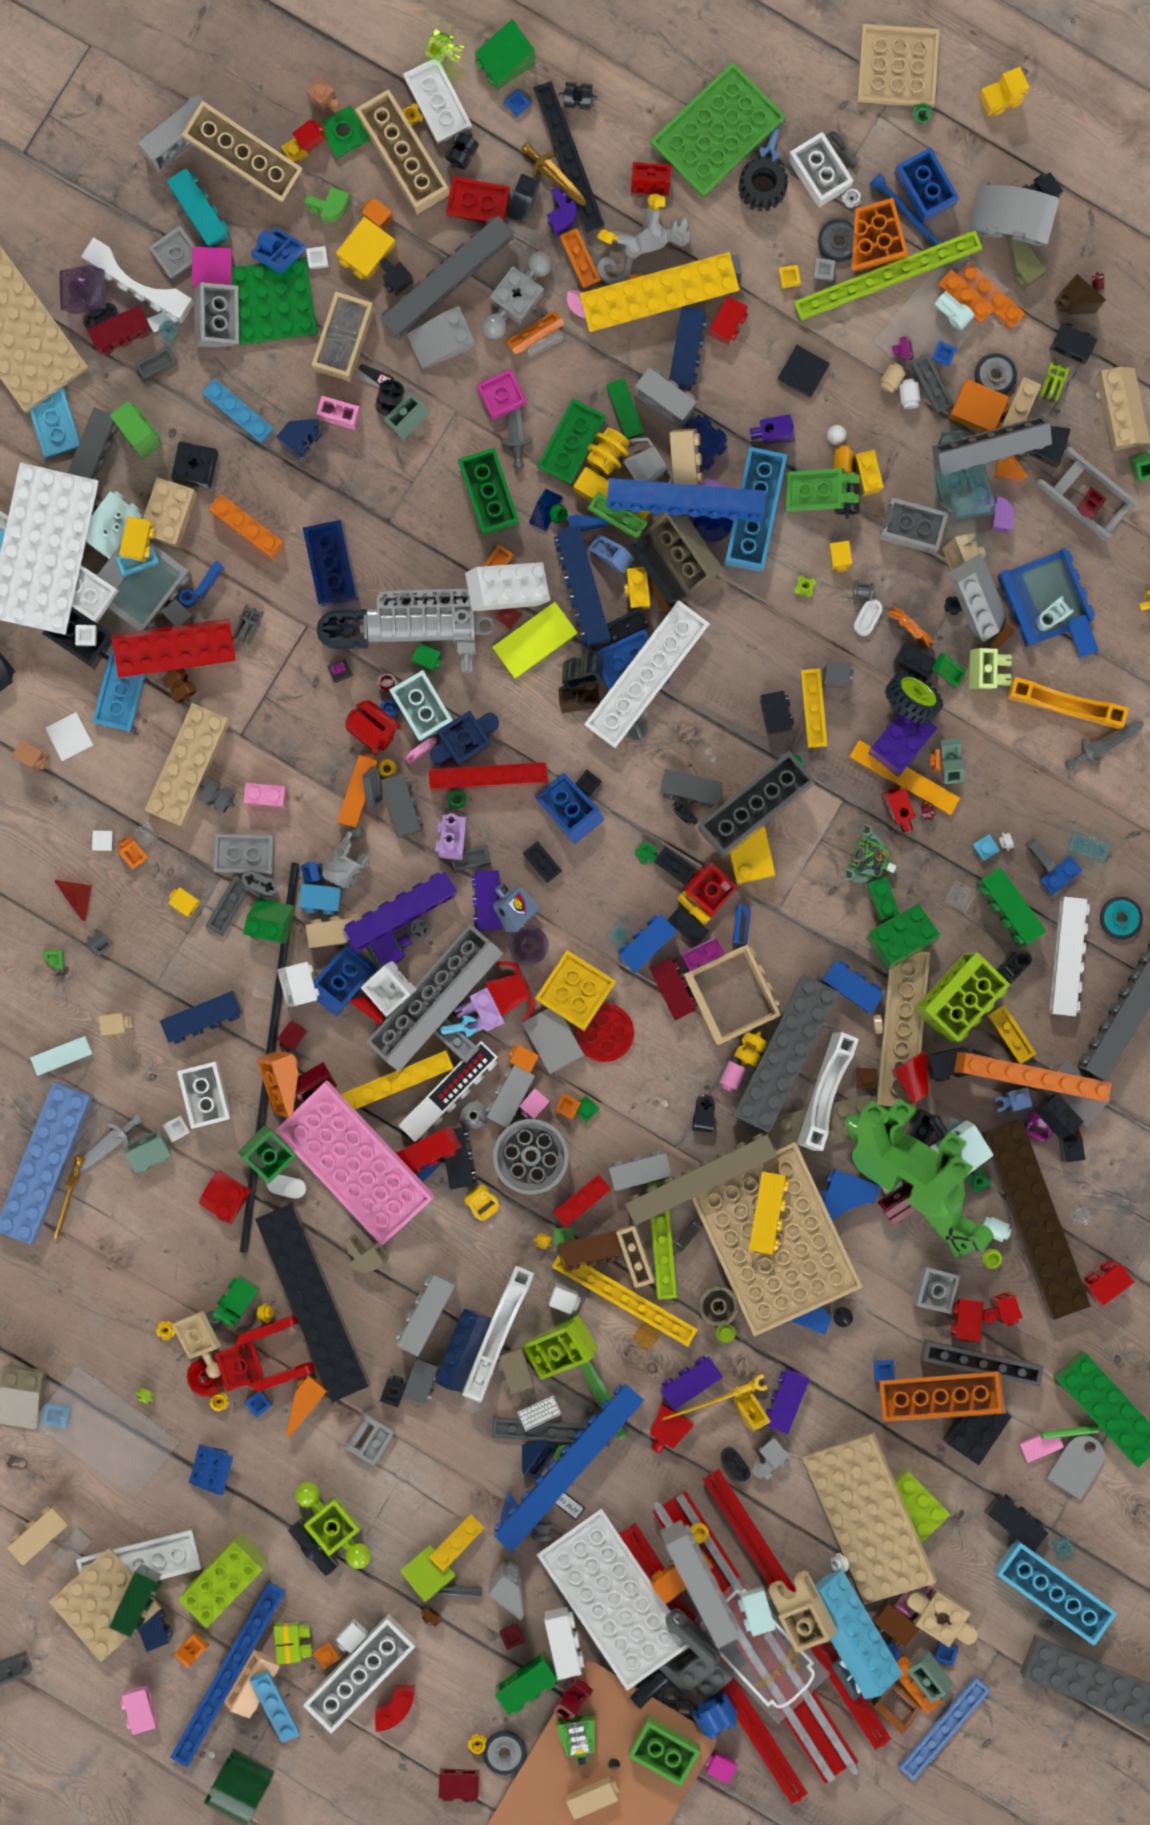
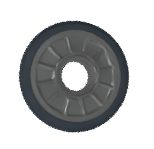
(826, 240)

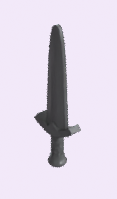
(516, 437)
(1102, 745)

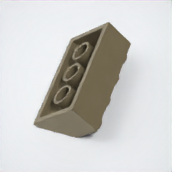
(684, 551)

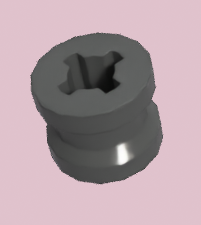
(417, 929)
(541, 1531)

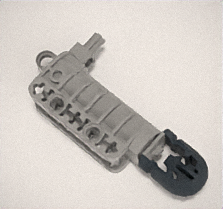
(409, 622)

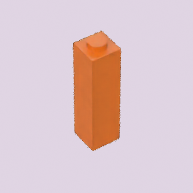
(355, 796)

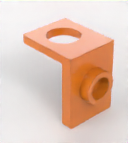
(934, 760)

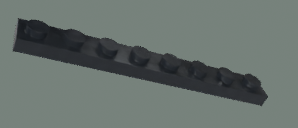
(568, 154)

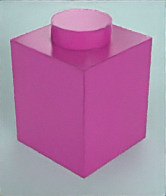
(721, 1766)

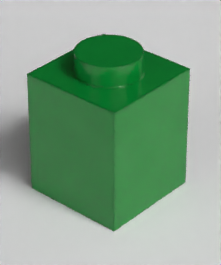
(427, 658)

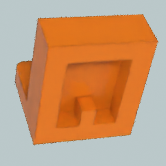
(131, 851)

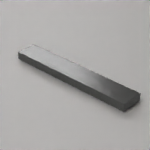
(551, 1430)

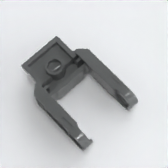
(705, 1667)

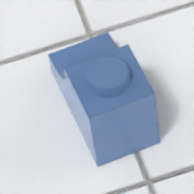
(611, 553)

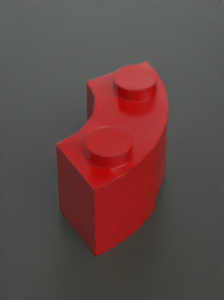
(395, 1709)

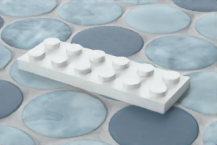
(167, 1555)

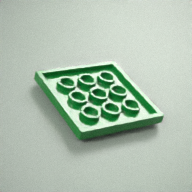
(274, 303)

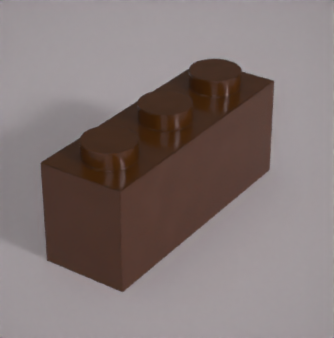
(589, 1251)

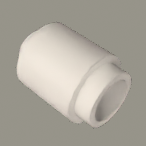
(909, 394)

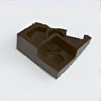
(579, 699)

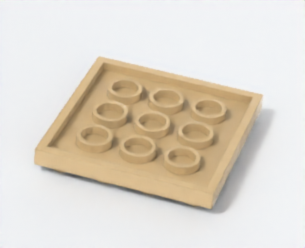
(898, 65)
(92, 1601)

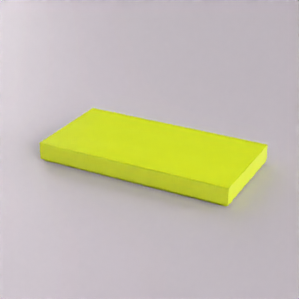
(534, 640)

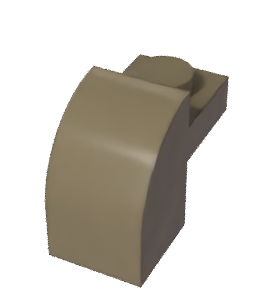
(365, 1259)

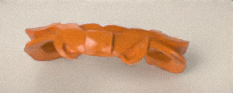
(911, 626)

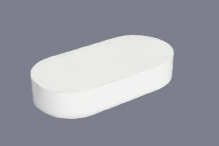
(867, 617)
(287, 1186)

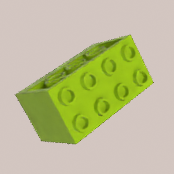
(962, 997)
(223, 1580)

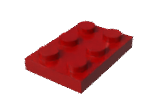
(477, 200)

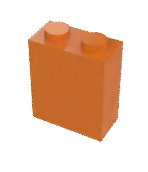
(979, 407)

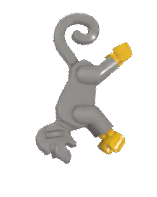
(648, 239)

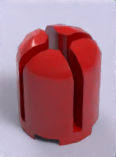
(371, 725)

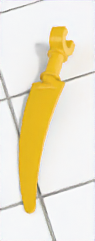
(736, 1392)

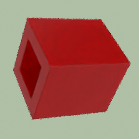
(310, 135)

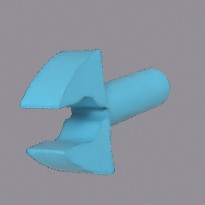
(460, 1027)

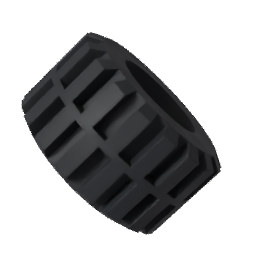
(768, 169)

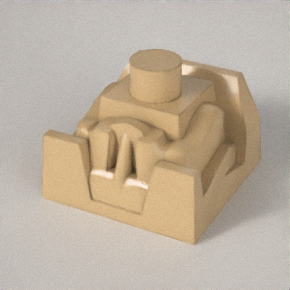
(961, 550)

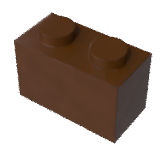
(895, 1623)

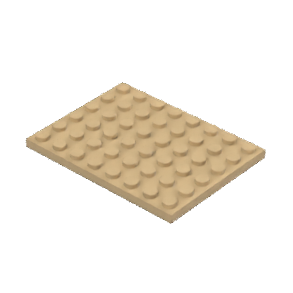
(810, 1258)

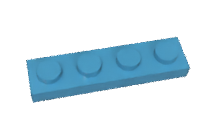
(238, 411)
(274, 1706)

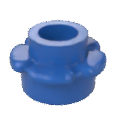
(187, 593)

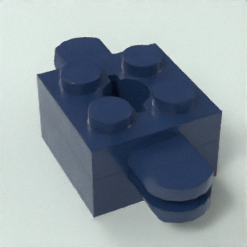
(464, 738)

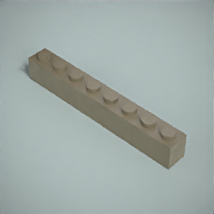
(702, 1179)

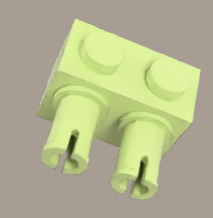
(984, 669)

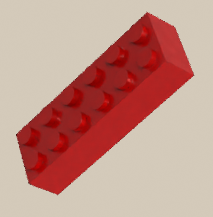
(173, 648)

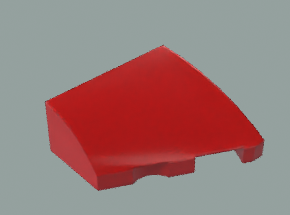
(914, 1077)

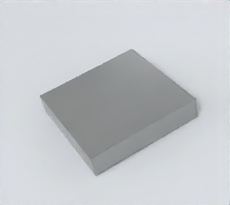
(173, 252)

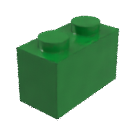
(882, 898)

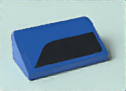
(741, 924)

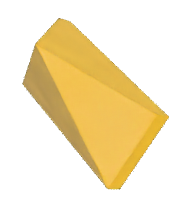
(751, 1411)

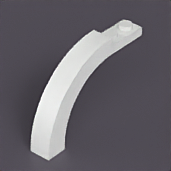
(497, 1332)

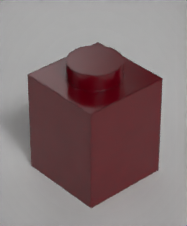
(291, 1036)

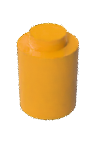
(843, 458)

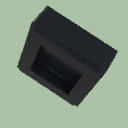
(588, 782)

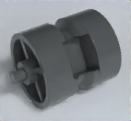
(220, 797)

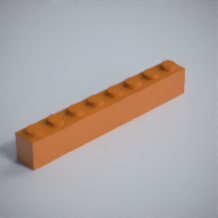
(1032, 1077)

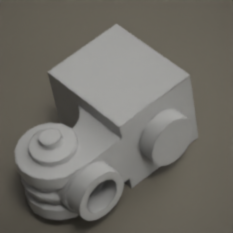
(774, 1455)

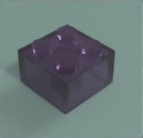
(82, 289)

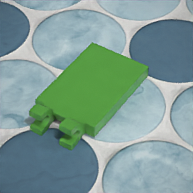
(819, 489)

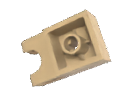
(802, 1612)

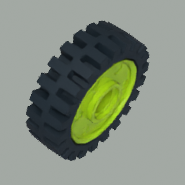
(914, 697)

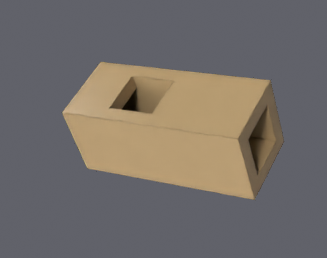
(592, 1797)

